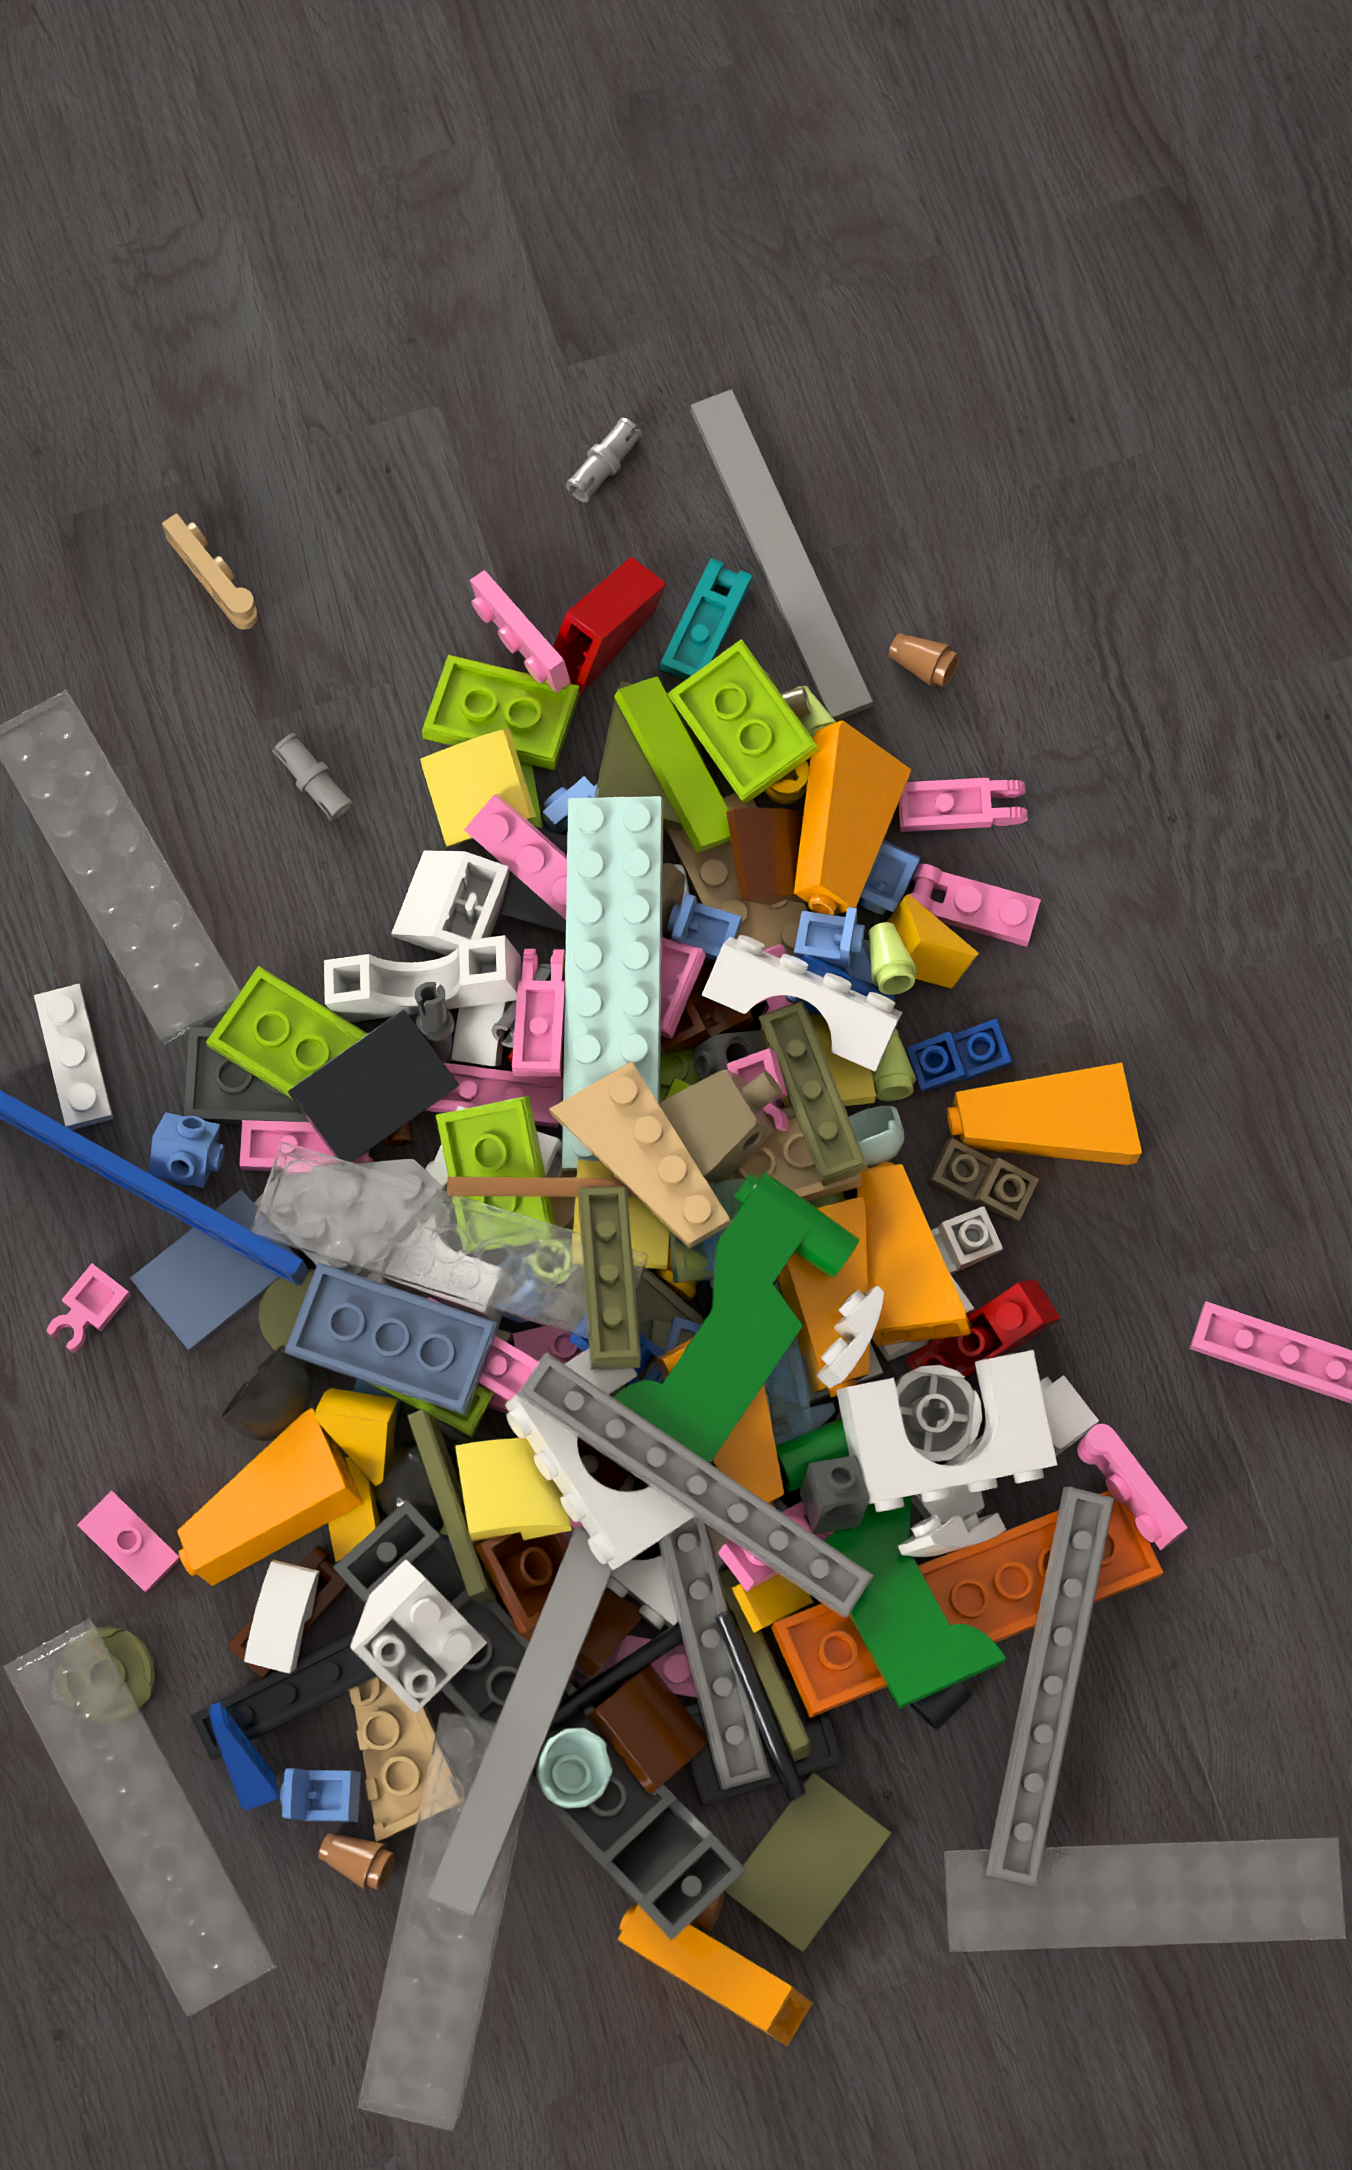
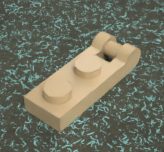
(212, 573)

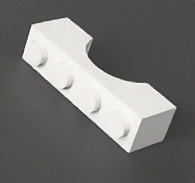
(377, 988)
(857, 1023)
(1068, 1422)

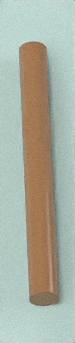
(526, 1186)

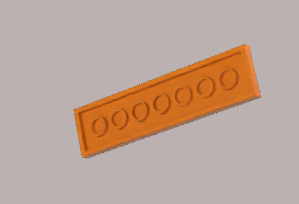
(981, 1585)

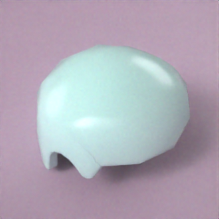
(878, 1133)
(573, 1768)

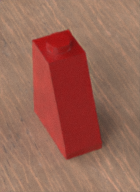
(607, 621)

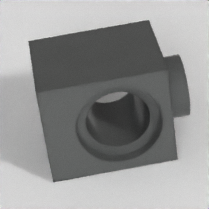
(718, 1050)
(834, 1494)

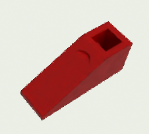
(995, 1330)

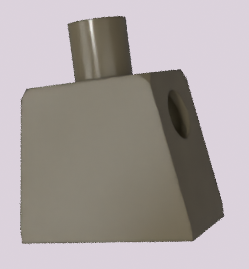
(722, 1120)

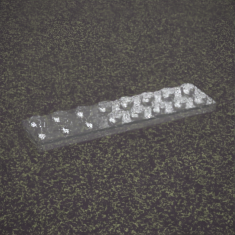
(115, 867)
(427, 1238)
(139, 1817)
(1149, 1896)
(436, 1955)

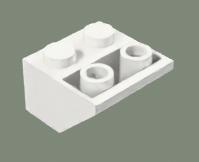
(451, 900)
(413, 1636)

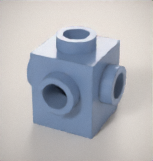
(185, 1150)

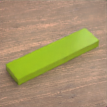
(675, 763)

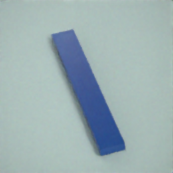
(152, 1190)

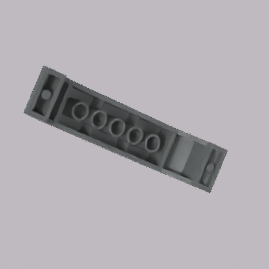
(637, 1837)

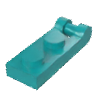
(706, 620)

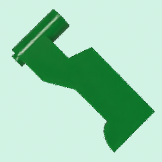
(747, 1320)
(897, 1609)

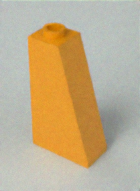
(845, 816)
(1055, 1116)
(906, 1263)
(818, 1297)
(750, 1449)
(270, 1503)
(719, 1974)

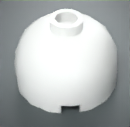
(938, 1411)

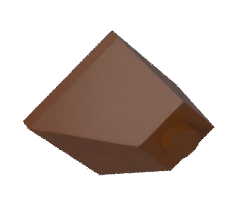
(523, 1572)

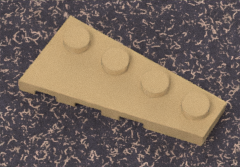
(636, 1142)
(395, 1755)

